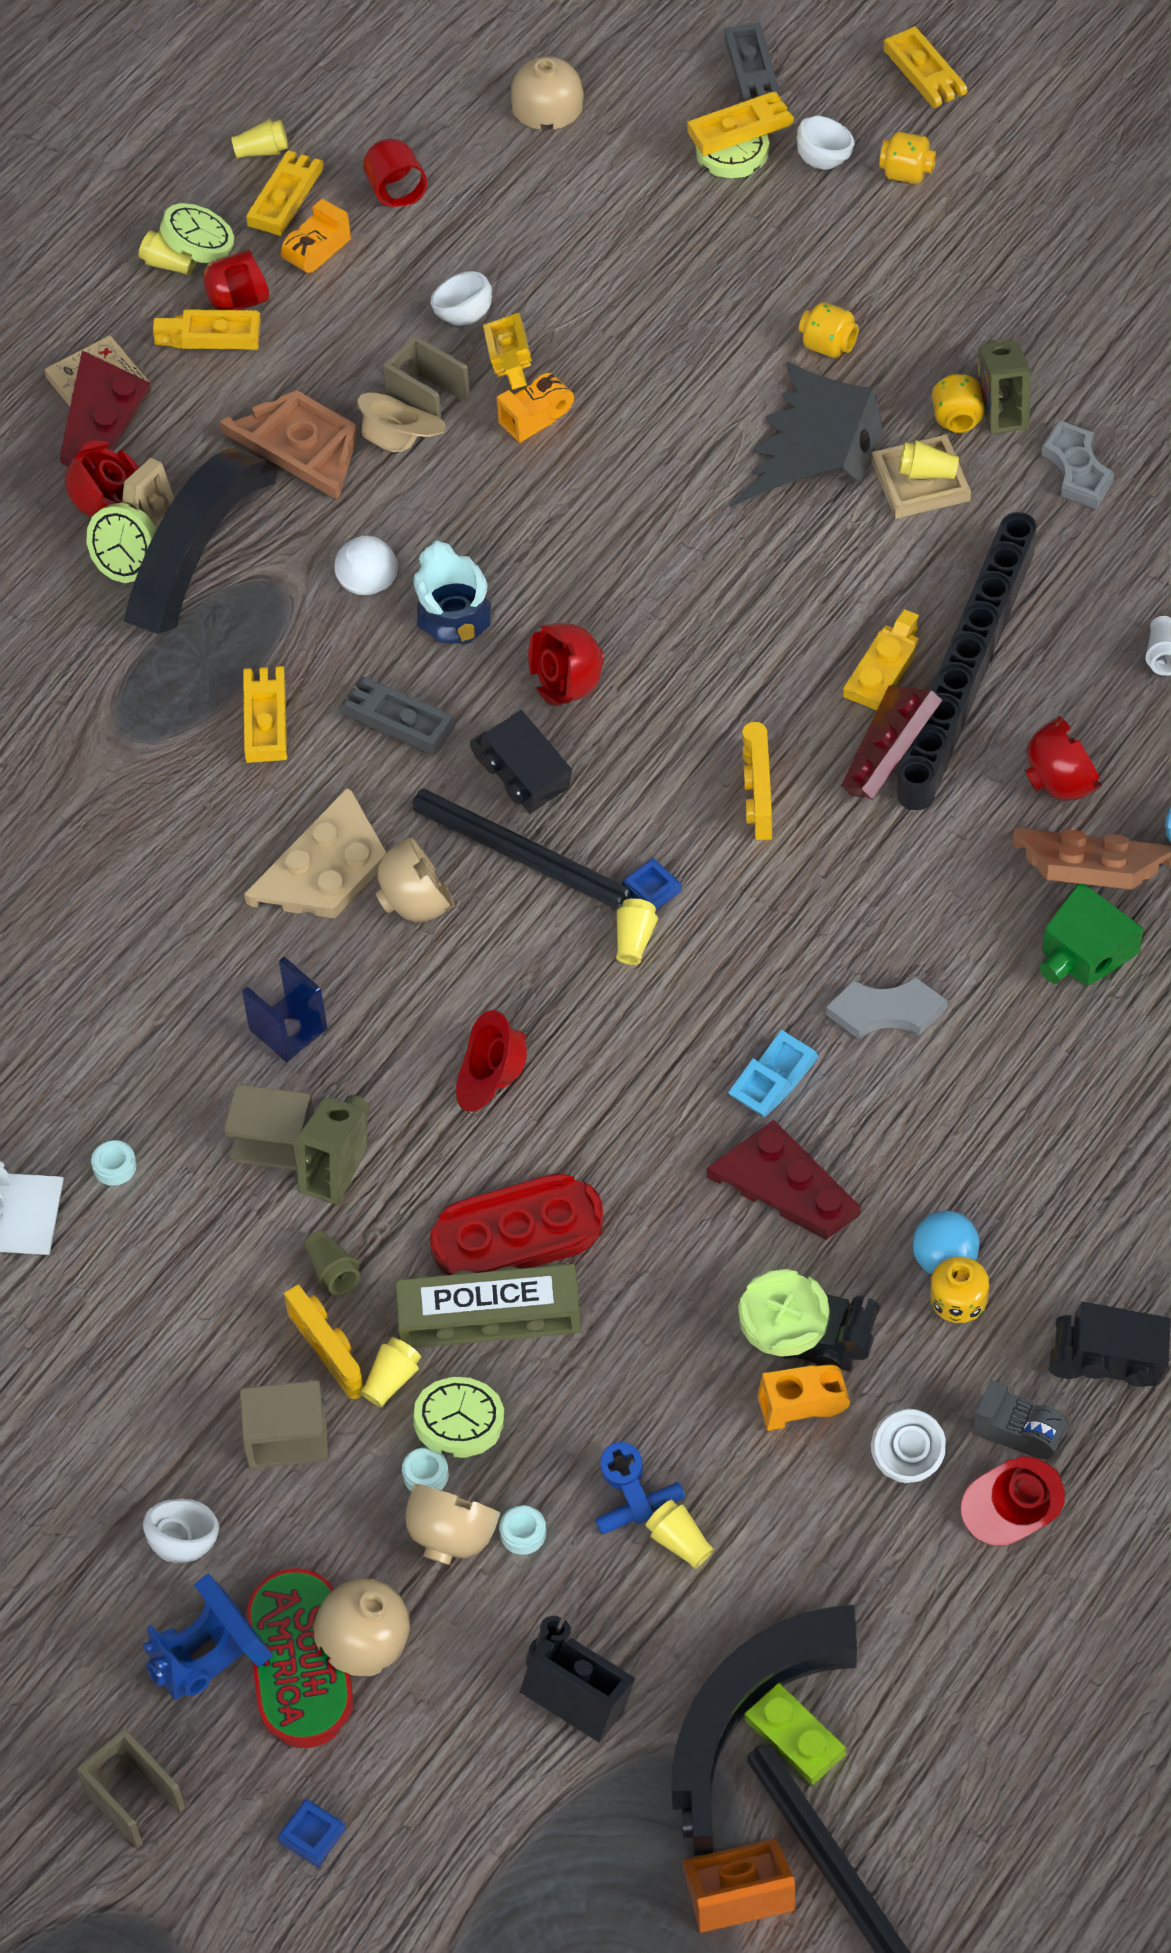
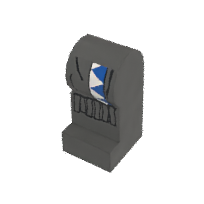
(1018, 1422)

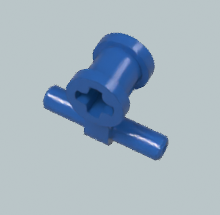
(639, 1506)

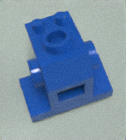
(223, 1621)

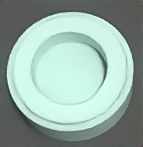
(113, 1162)
(425, 1468)
(522, 1529)

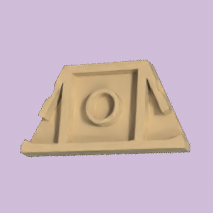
(324, 864)

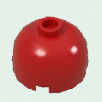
(97, 477)
(565, 661)
(1060, 763)

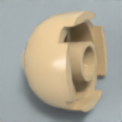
(546, 93)
(411, 884)
(448, 1524)
(362, 1627)

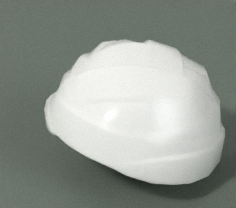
(823, 142)
(462, 298)
(365, 565)
(908, 1445)
(180, 1530)

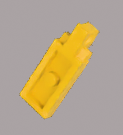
(209, 329)
(508, 348)
(884, 662)

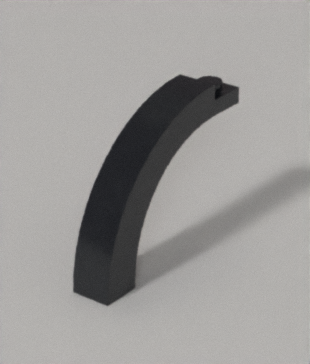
(186, 531)
(776, 1655)

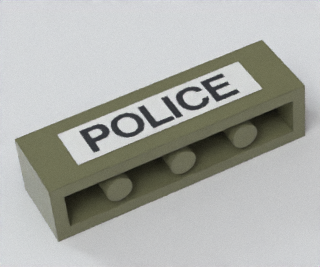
(488, 1305)

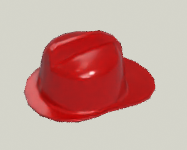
(492, 1060)
(1012, 1501)

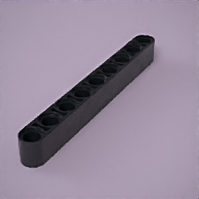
(967, 659)

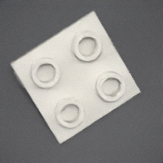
(28, 1212)

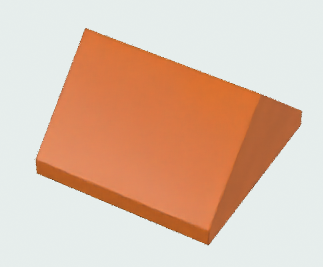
(740, 1885)

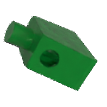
(1088, 939)

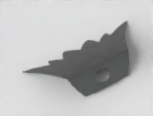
(817, 432)

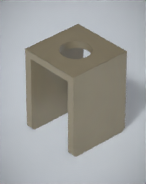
(432, 365)
(267, 1125)
(284, 1424)
(126, 1750)

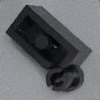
(523, 761)
(845, 1336)
(1111, 1345)
(574, 1681)

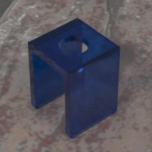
(301, 1002)

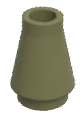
(333, 1265)

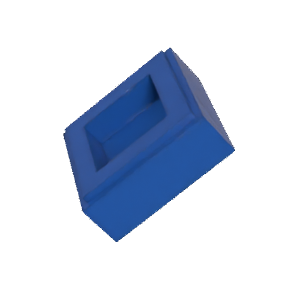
(652, 884)
(311, 1832)

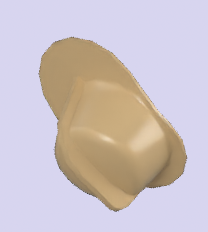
(395, 424)

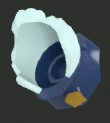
(451, 595)

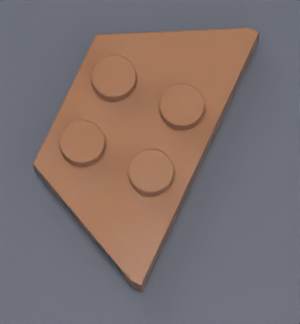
(299, 438)
(1091, 859)

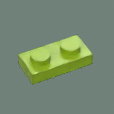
(795, 1734)

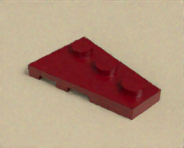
(101, 405)
(889, 736)
(787, 1178)

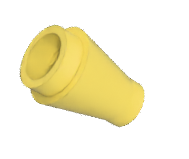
(261, 140)
(161, 255)
(926, 462)
(634, 928)
(391, 1370)
(678, 1532)

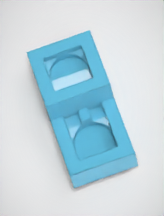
(775, 1075)

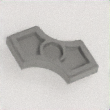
(1084, 477)
(904, 1007)

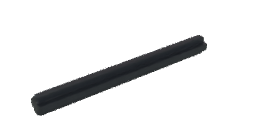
(521, 849)
(824, 1851)

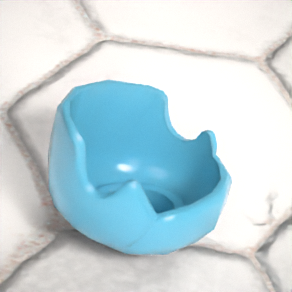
(942, 1237)

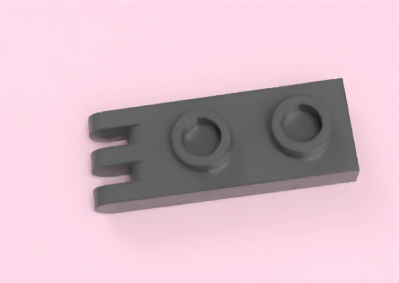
(750, 60)
(398, 715)

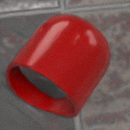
(390, 162)
(236, 278)

